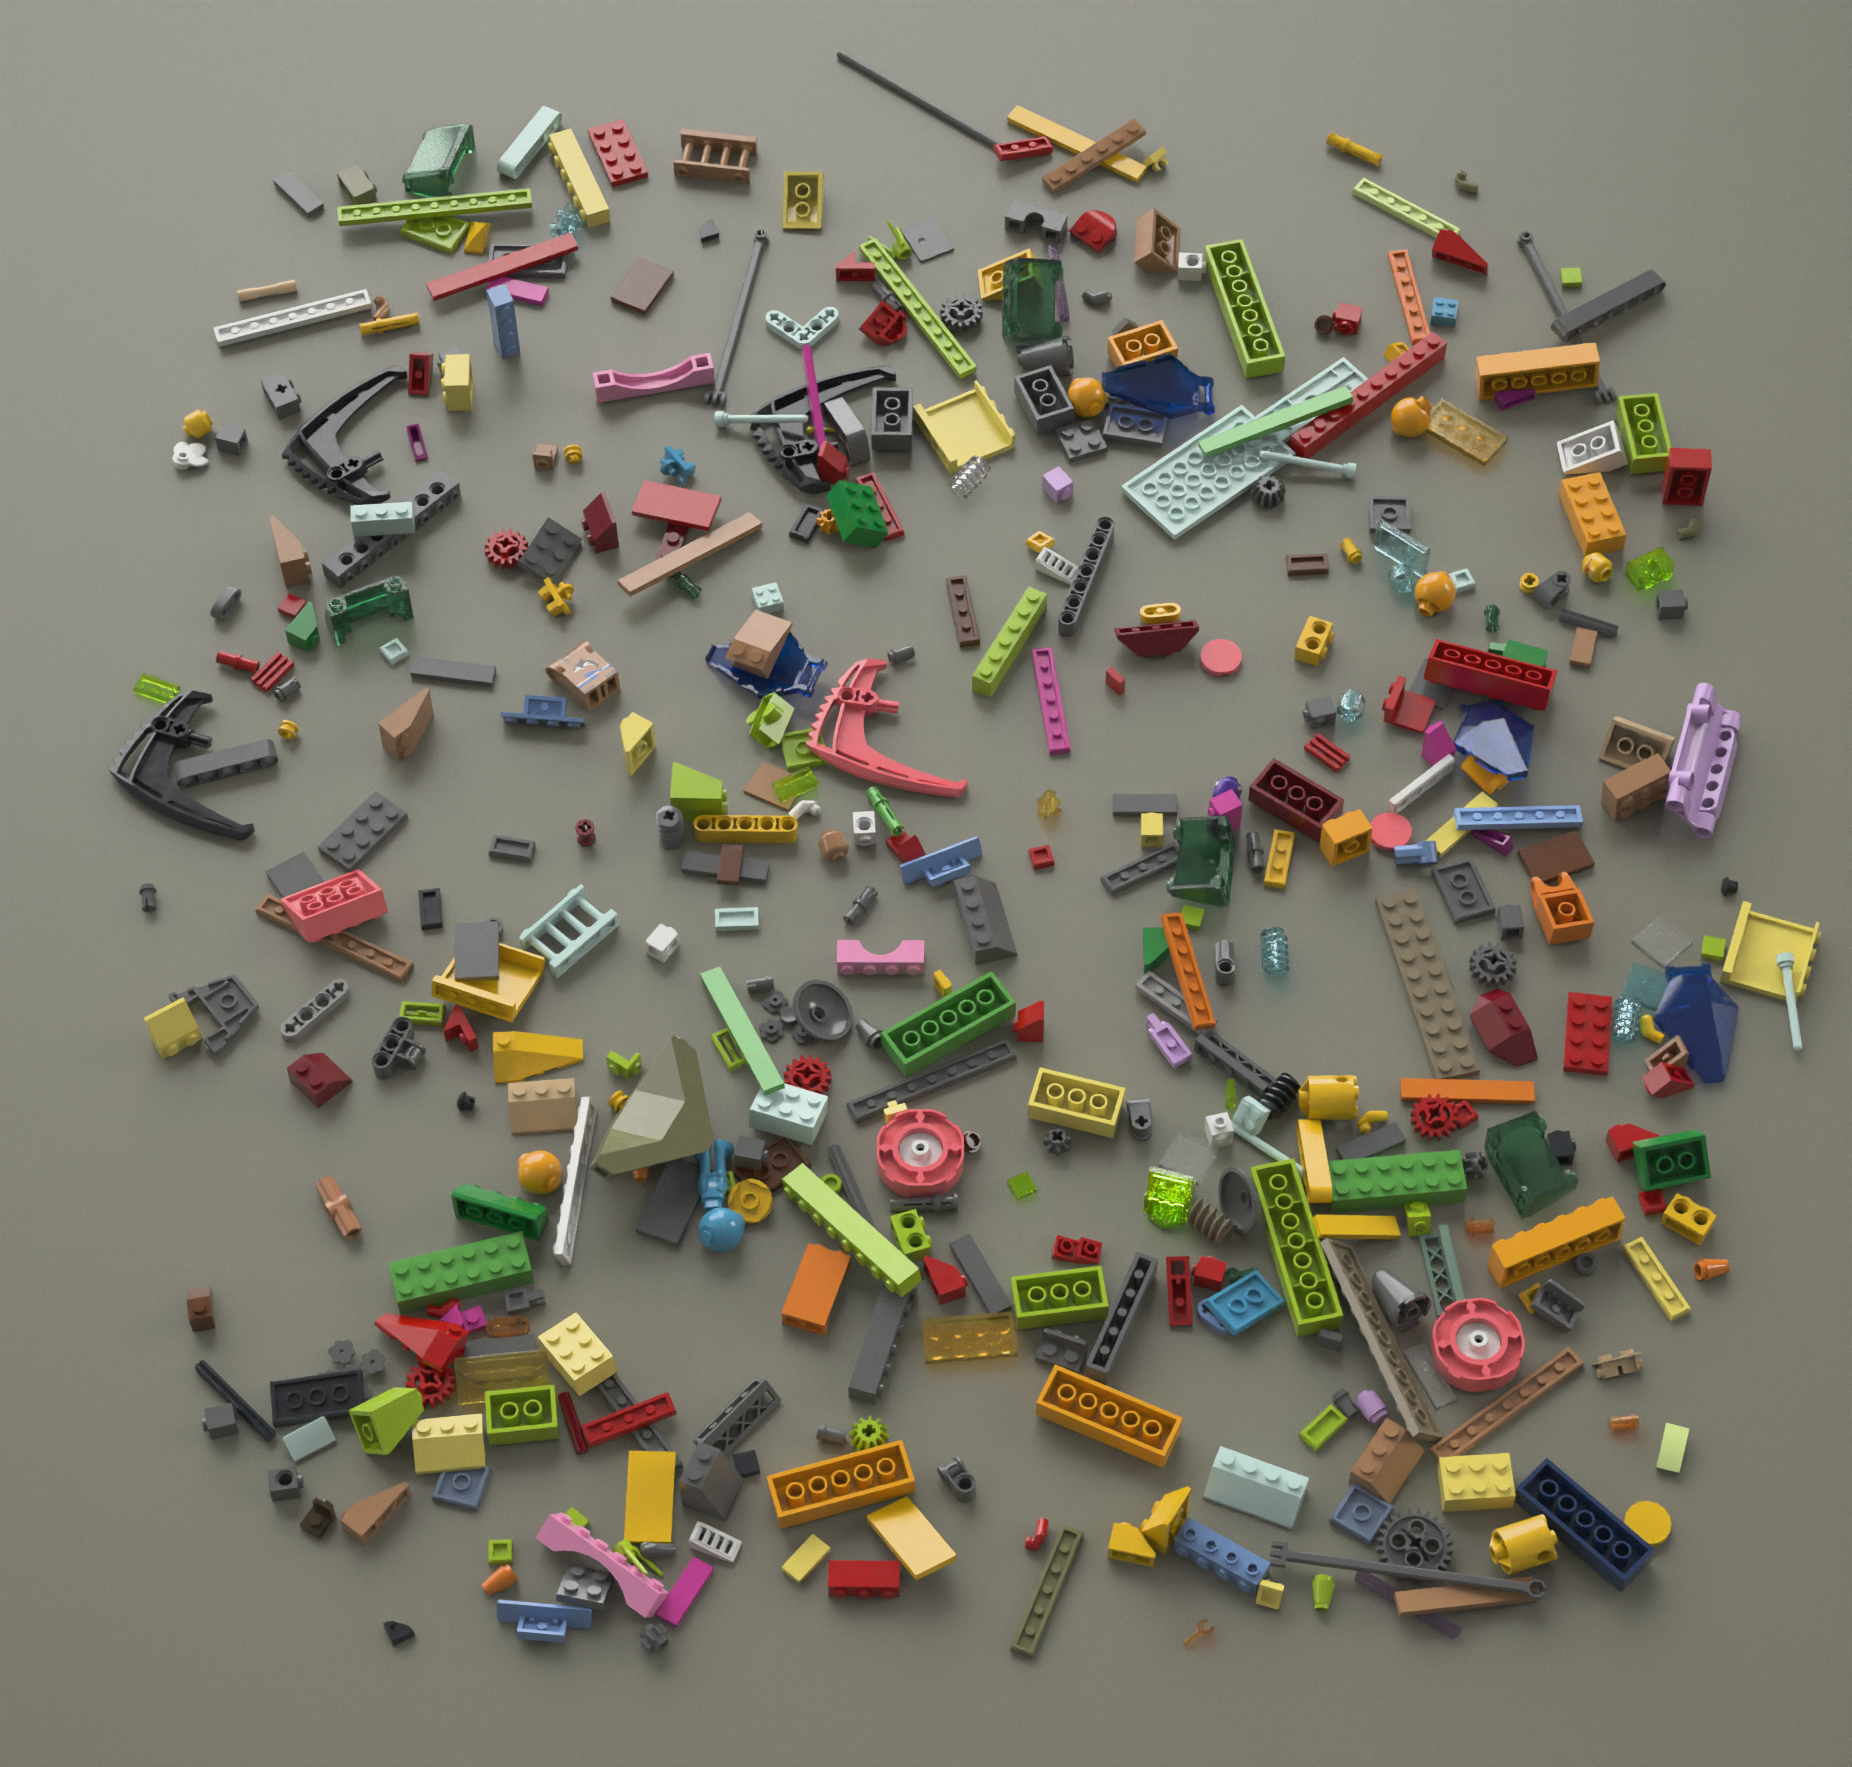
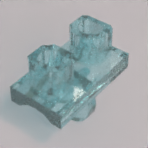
(567, 221)

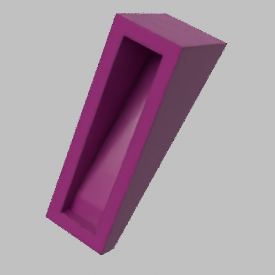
(1512, 398)
(416, 442)
(1494, 839)

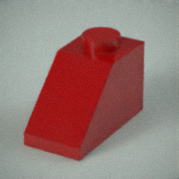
(420, 372)
(832, 464)
(1030, 1023)
(1667, 1080)
(1621, 1137)
(944, 1280)

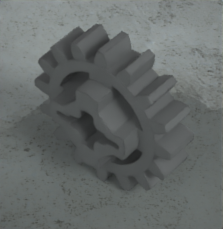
(961, 312)
(1492, 964)

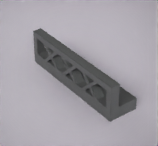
(1233, 1068)
(735, 1409)

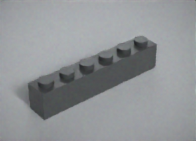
(1121, 1318)
(880, 1345)

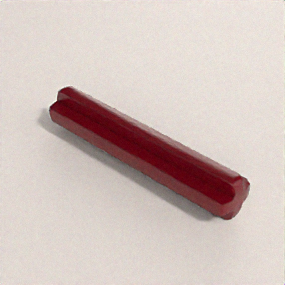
(573, 1423)

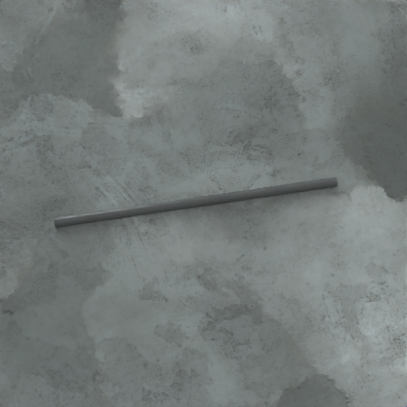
(918, 99)

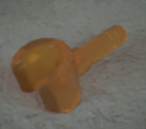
(1200, 1630)

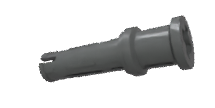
(896, 1204)

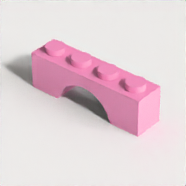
(856, 960)

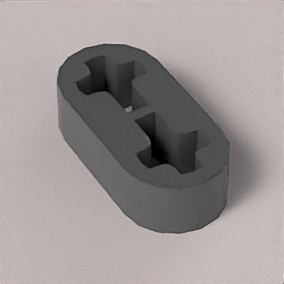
(226, 603)

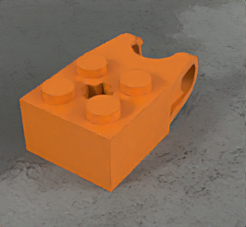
(1561, 910)

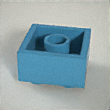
(1444, 311)

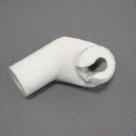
(805, 807)

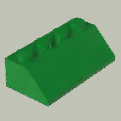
(499, 1211)

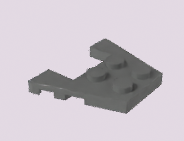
(227, 1003)

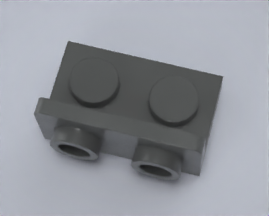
(1062, 1350)

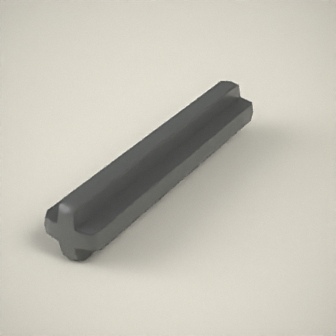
(1588, 622)

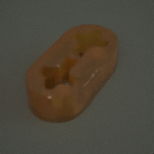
(507, 1326)

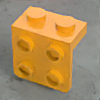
(1484, 778)

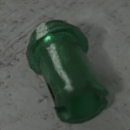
(1491, 613)

